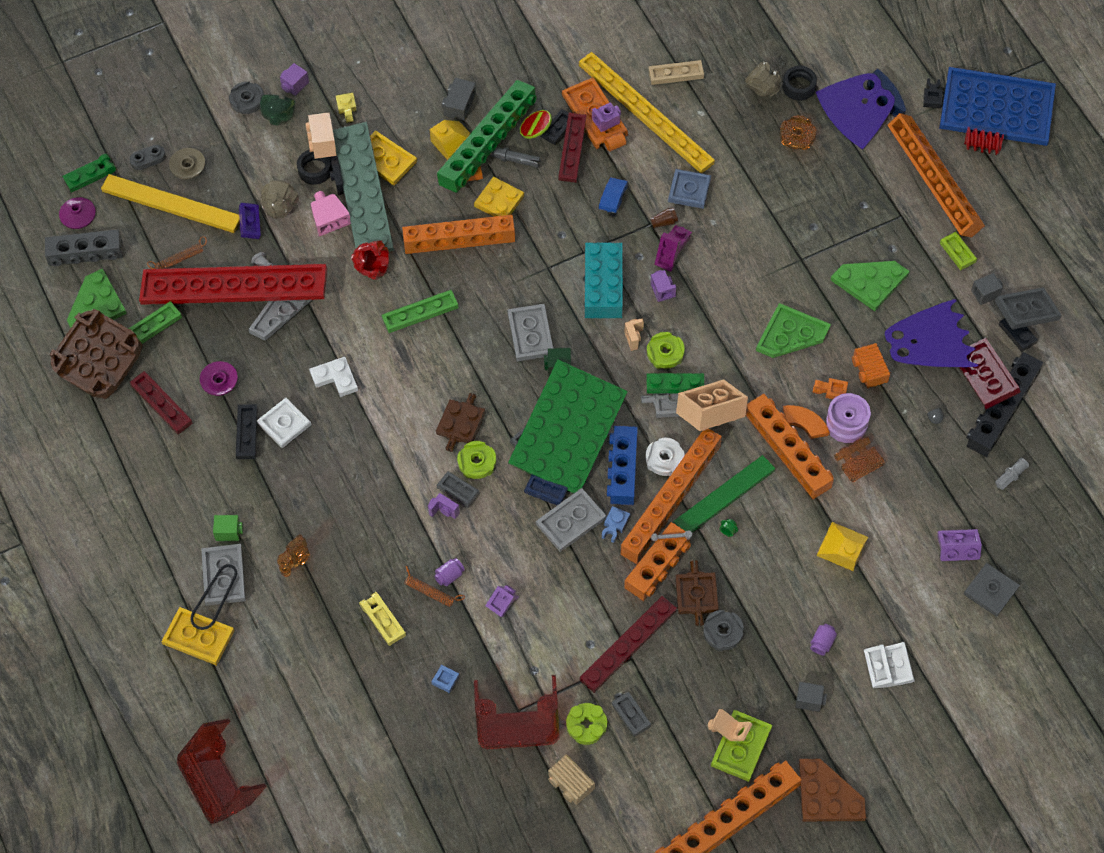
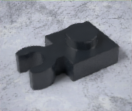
(932, 95)

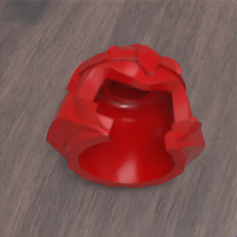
(371, 259)

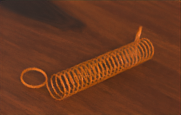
(174, 263)
(447, 604)

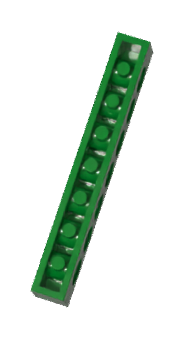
(486, 136)

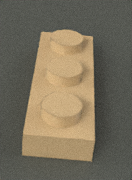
(676, 72)

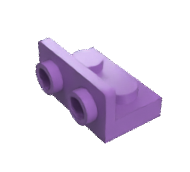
(959, 545)

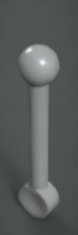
(688, 535)

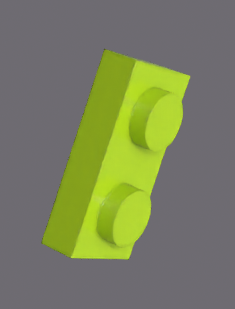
(958, 251)

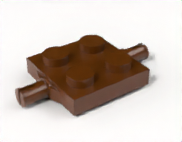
(460, 421)
(696, 593)

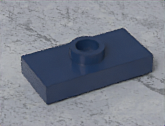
(545, 490)

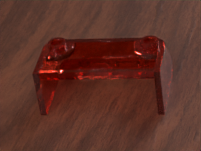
(517, 728)
(209, 777)

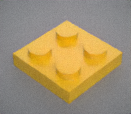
(499, 198)

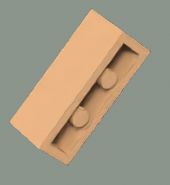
(320, 135)

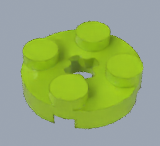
(669, 359)
(472, 469)
(592, 713)

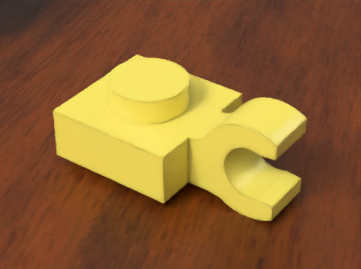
(346, 105)

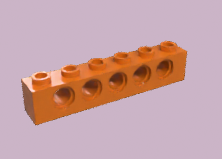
(458, 234)
(766, 427)

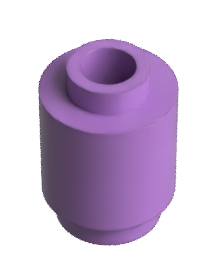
(449, 572)
(823, 639)

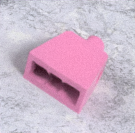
(329, 213)

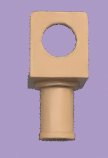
(729, 726)

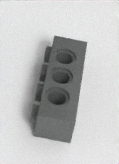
(75, 243)

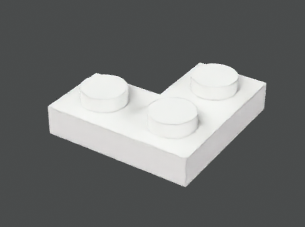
(337, 372)

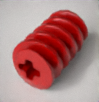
(983, 141)

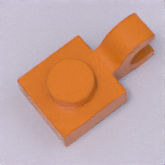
(832, 388)

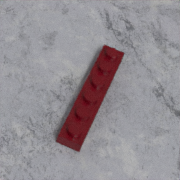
(627, 644)

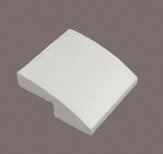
(889, 665)

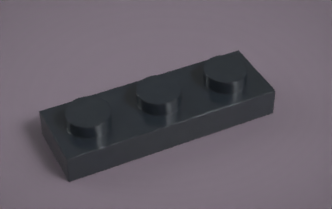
(246, 431)

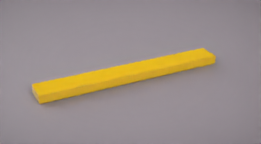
(171, 203)

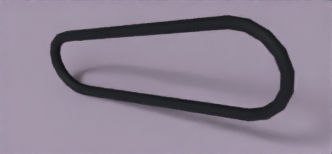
(205, 593)

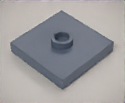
(689, 188)

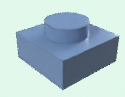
(445, 679)

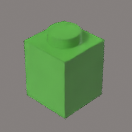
(227, 528)

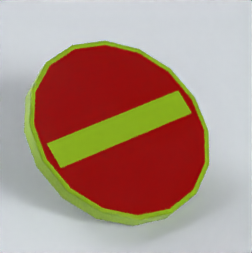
(535, 124)

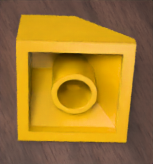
(448, 136)
(842, 546)

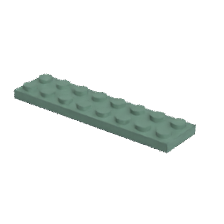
(362, 185)

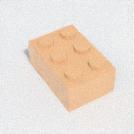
(711, 405)

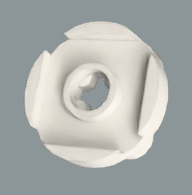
(657, 449)

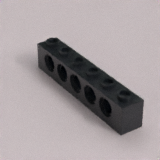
(984, 443)

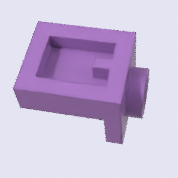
(445, 505)
(501, 600)

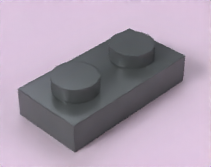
(631, 714)

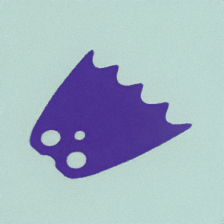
(937, 338)

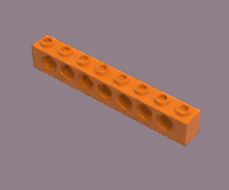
(936, 175)
(671, 495)
(723, 831)

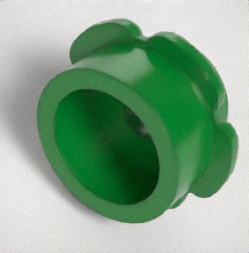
(728, 527)

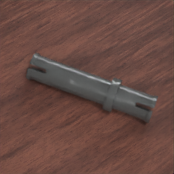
(513, 156)

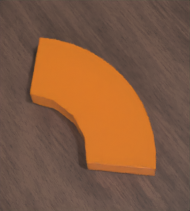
(807, 420)

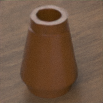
(664, 218)

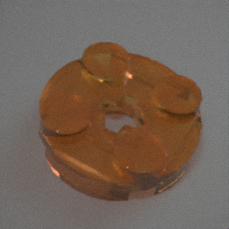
(794, 141)

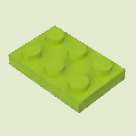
(741, 757)

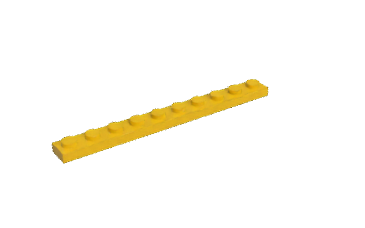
(646, 113)

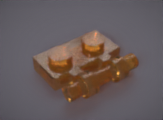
(862, 464)
(295, 554)

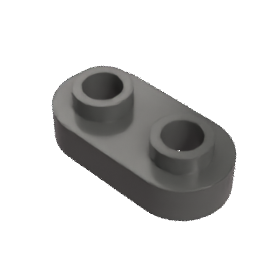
(148, 157)

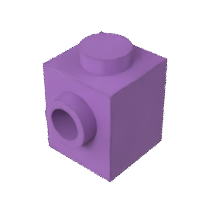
(294, 79)

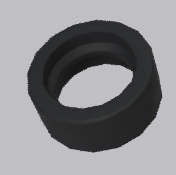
(799, 94)
(313, 178)

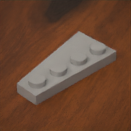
(274, 316)

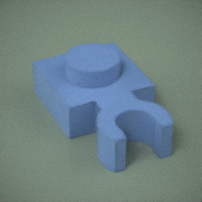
(615, 522)

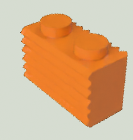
(871, 365)

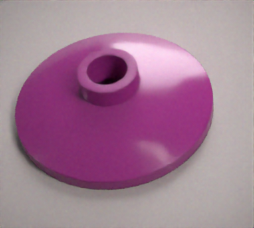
(80, 218)
(218, 371)

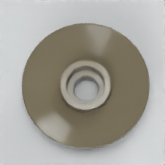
(187, 157)

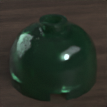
(277, 109)

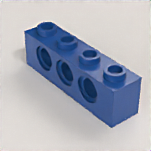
(623, 493)

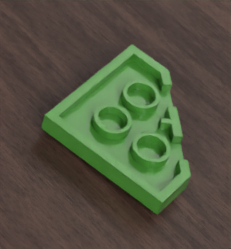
(870, 281)
(99, 295)
(790, 332)

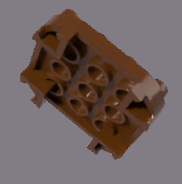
(96, 354)

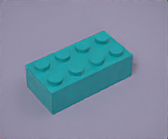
(603, 280)

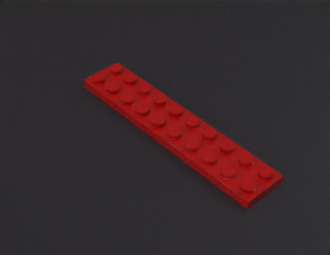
(233, 284)

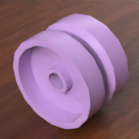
(848, 417)

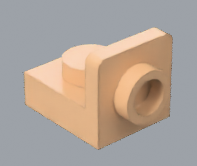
(632, 333)

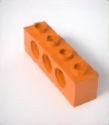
(646, 587)

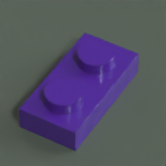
(249, 220)

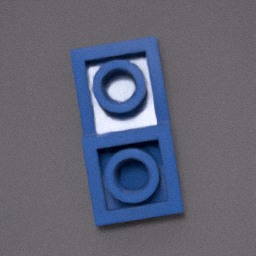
(613, 195)

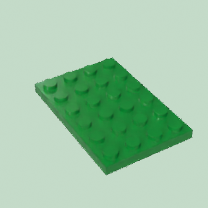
(568, 427)

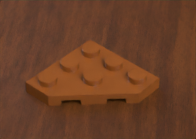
(827, 795)

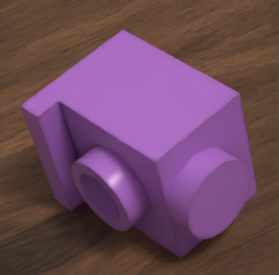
(606, 116)
(662, 286)

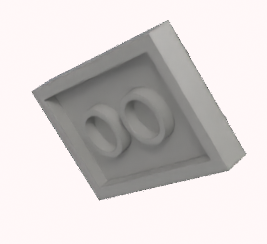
(530, 332)
(571, 520)
(212, 560)

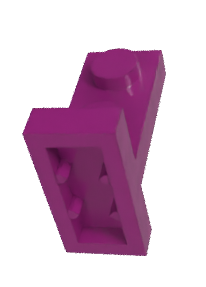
(670, 247)

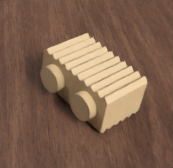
(571, 780)

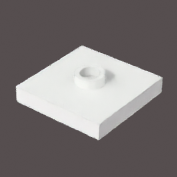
(283, 422)

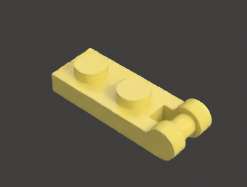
(383, 619)

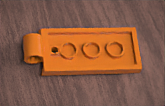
(584, 98)

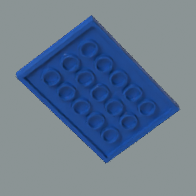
(998, 104)

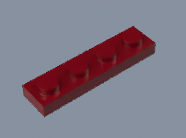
(572, 147)
(161, 402)

